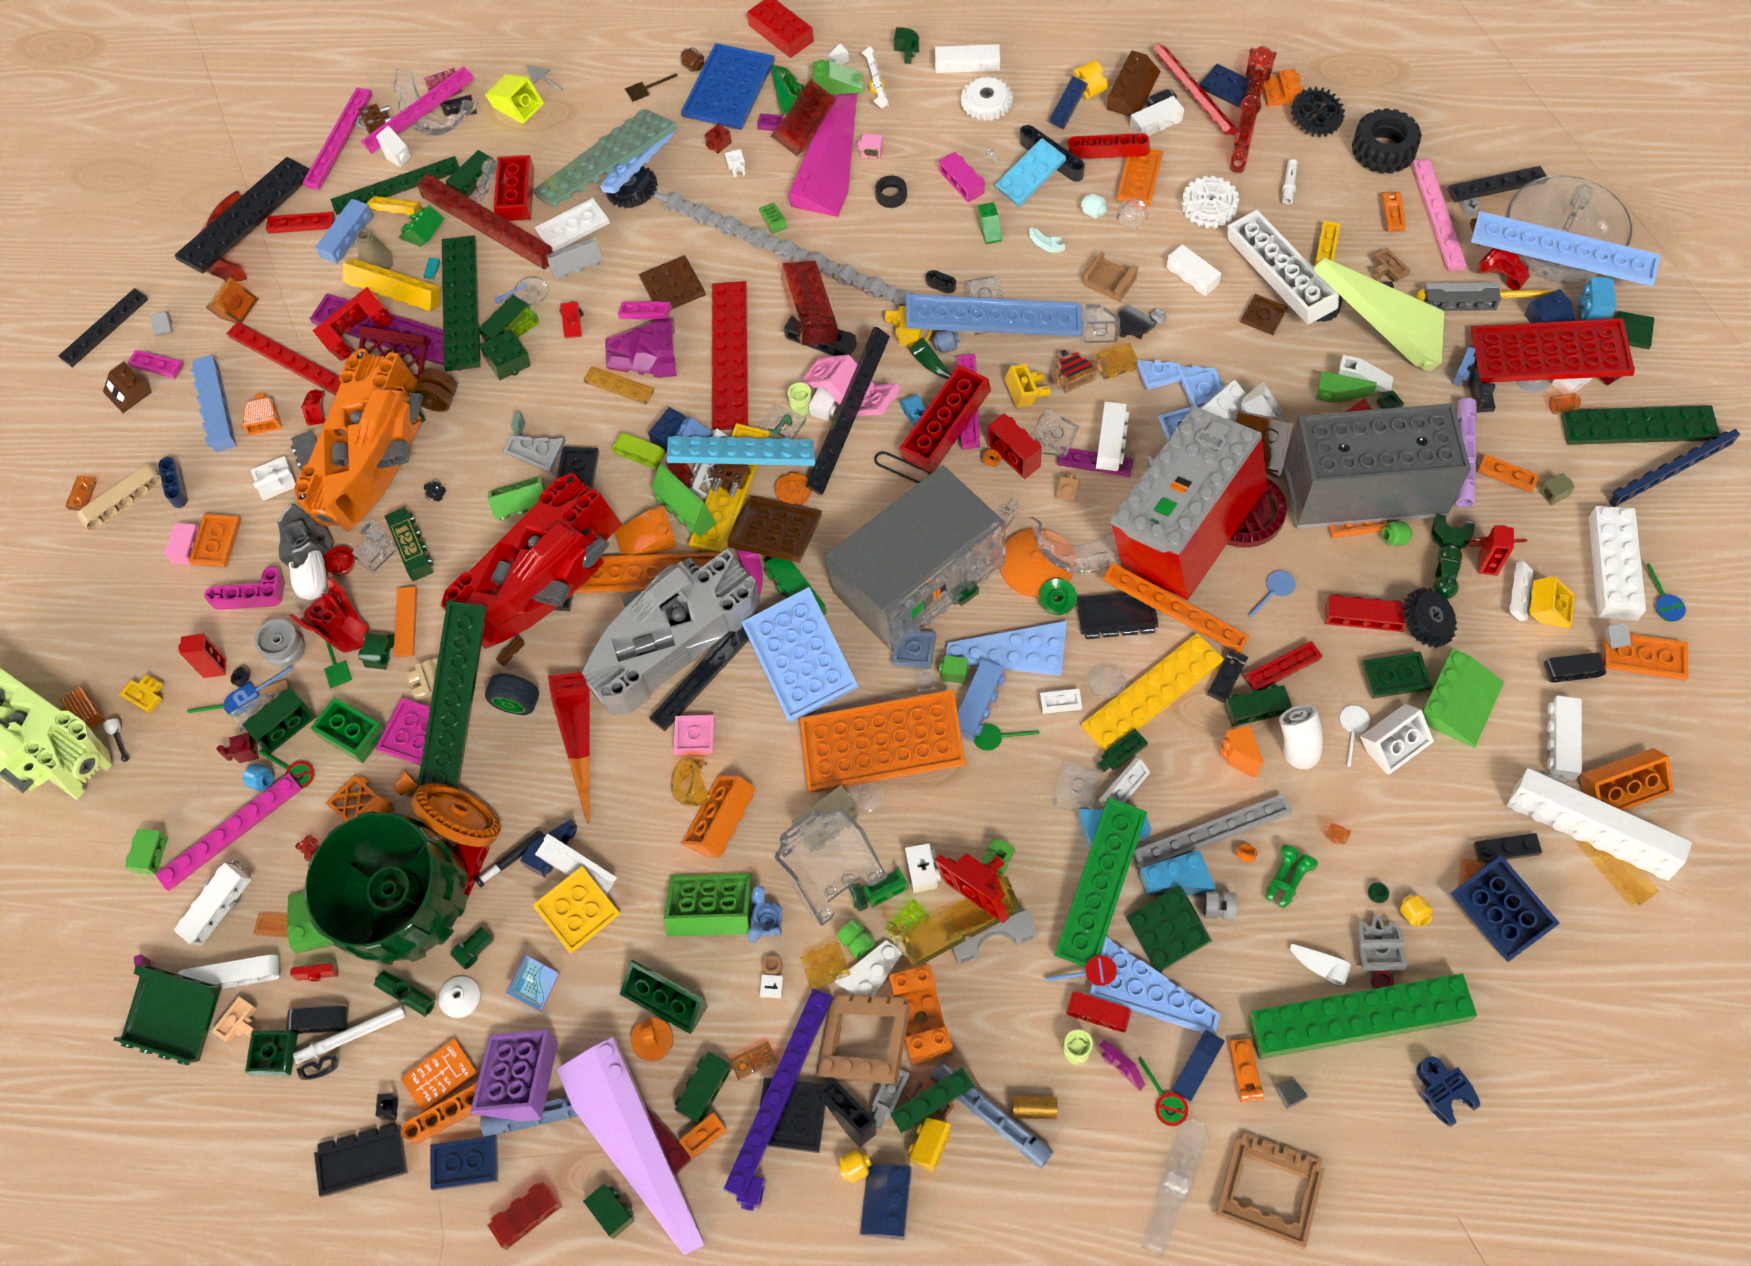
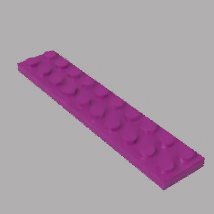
(435, 351)

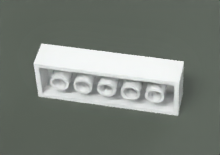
(1616, 563)

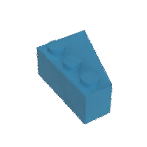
(1089, 821)
(1184, 870)

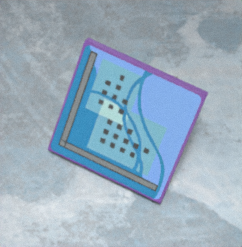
(532, 982)

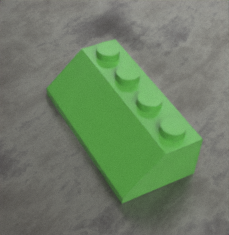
(682, 502)

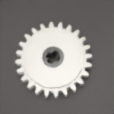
(986, 98)

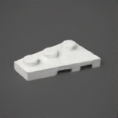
(872, 971)

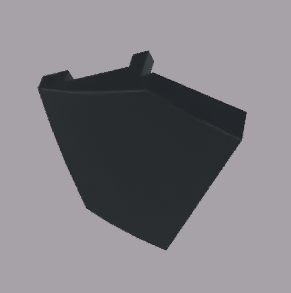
(1134, 322)

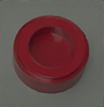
(1382, 979)

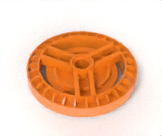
(456, 815)

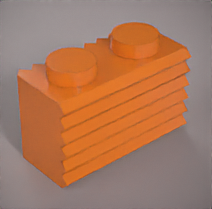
(82, 706)

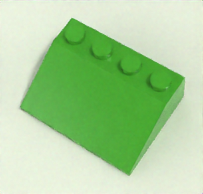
(1462, 698)
(708, 904)

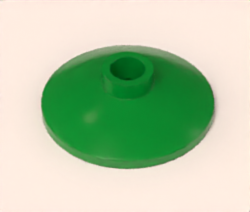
(1061, 589)

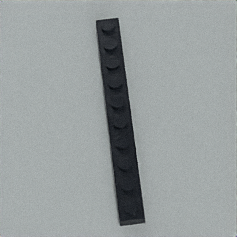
(847, 411)

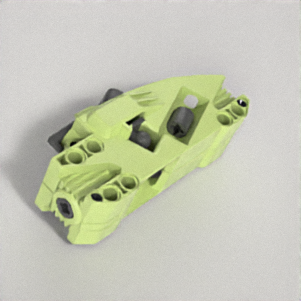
(44, 742)

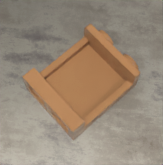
(1109, 277)

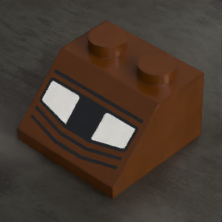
(125, 387)

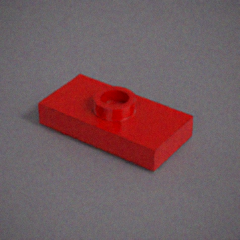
(571, 320)
(314, 972)

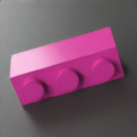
(961, 176)

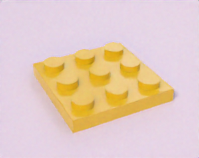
(576, 909)

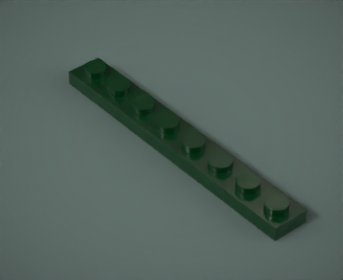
(396, 184)

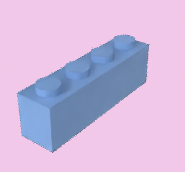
(344, 231)
(979, 698)

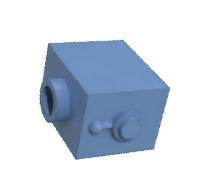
(691, 427)

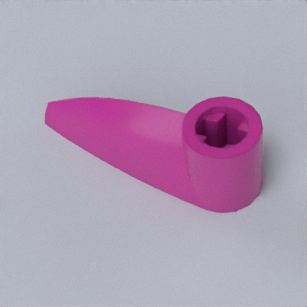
(751, 564)

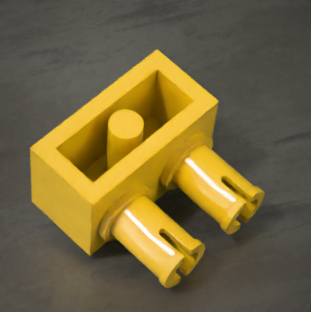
(1022, 385)

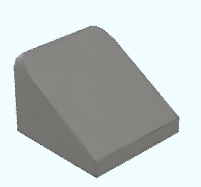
(161, 323)
(1618, 635)

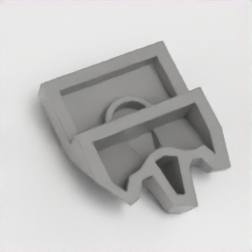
(1381, 946)

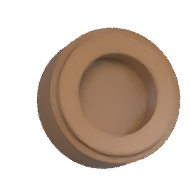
(772, 965)

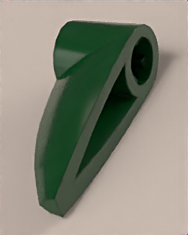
(927, 357)

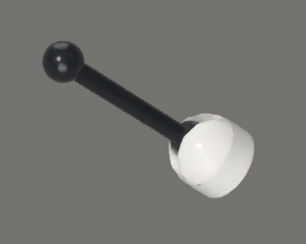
(113, 728)

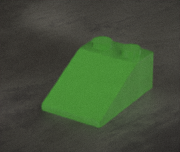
(837, 78)
(301, 933)

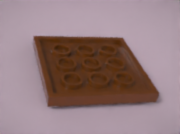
(775, 529)

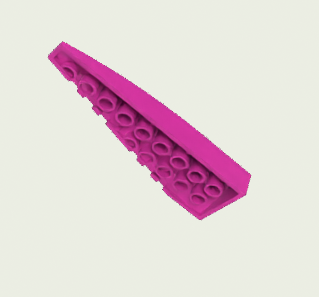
(825, 171)

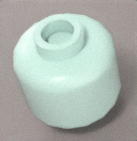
(1094, 205)

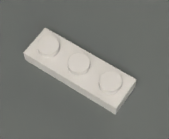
(1521, 591)
(1127, 782)

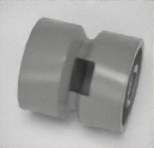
(1212, 905)

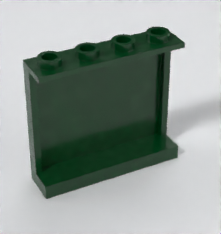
(169, 1015)

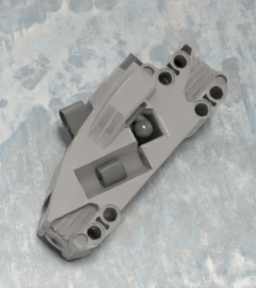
(668, 628)

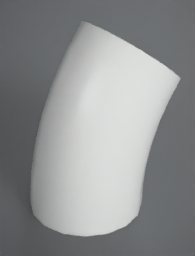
(1302, 736)

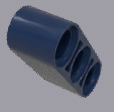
(172, 482)

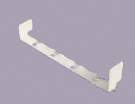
(881, 100)

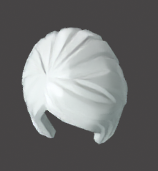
(310, 578)

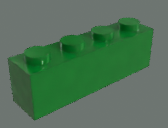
(789, 579)

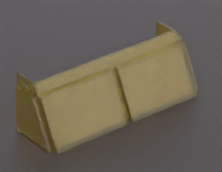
(949, 927)

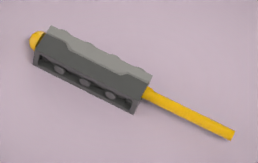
(1470, 295)

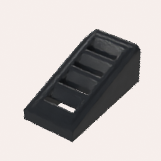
(457, 102)

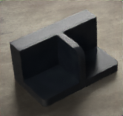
(1482, 393)

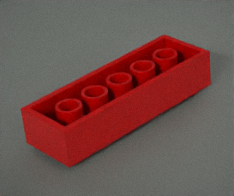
(945, 419)

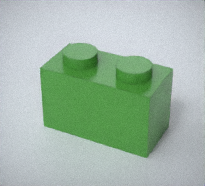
(146, 851)

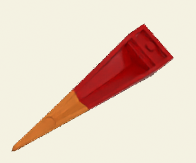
(572, 710)

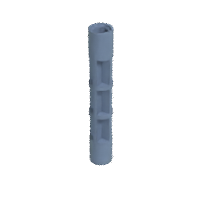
(554, 1111)
(1001, 1122)

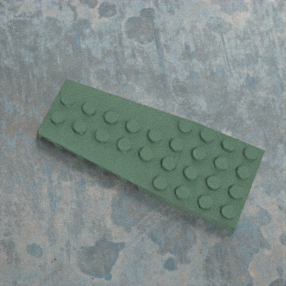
(617, 147)

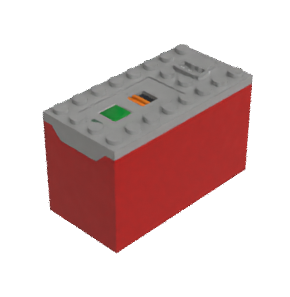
(1190, 501)

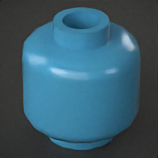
(258, 777)

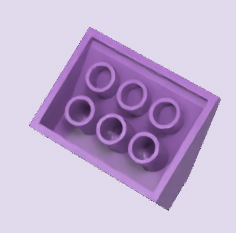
(515, 1075)

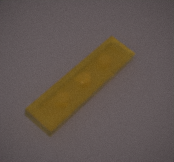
(619, 385)

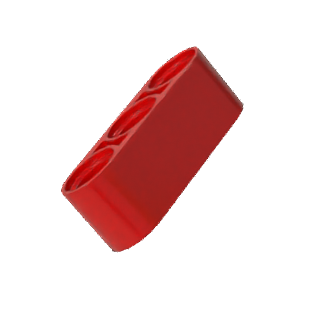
(1098, 1011)

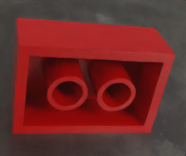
(1014, 445)

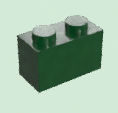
(609, 1210)

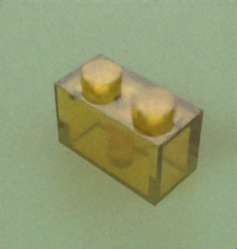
(1119, 361)

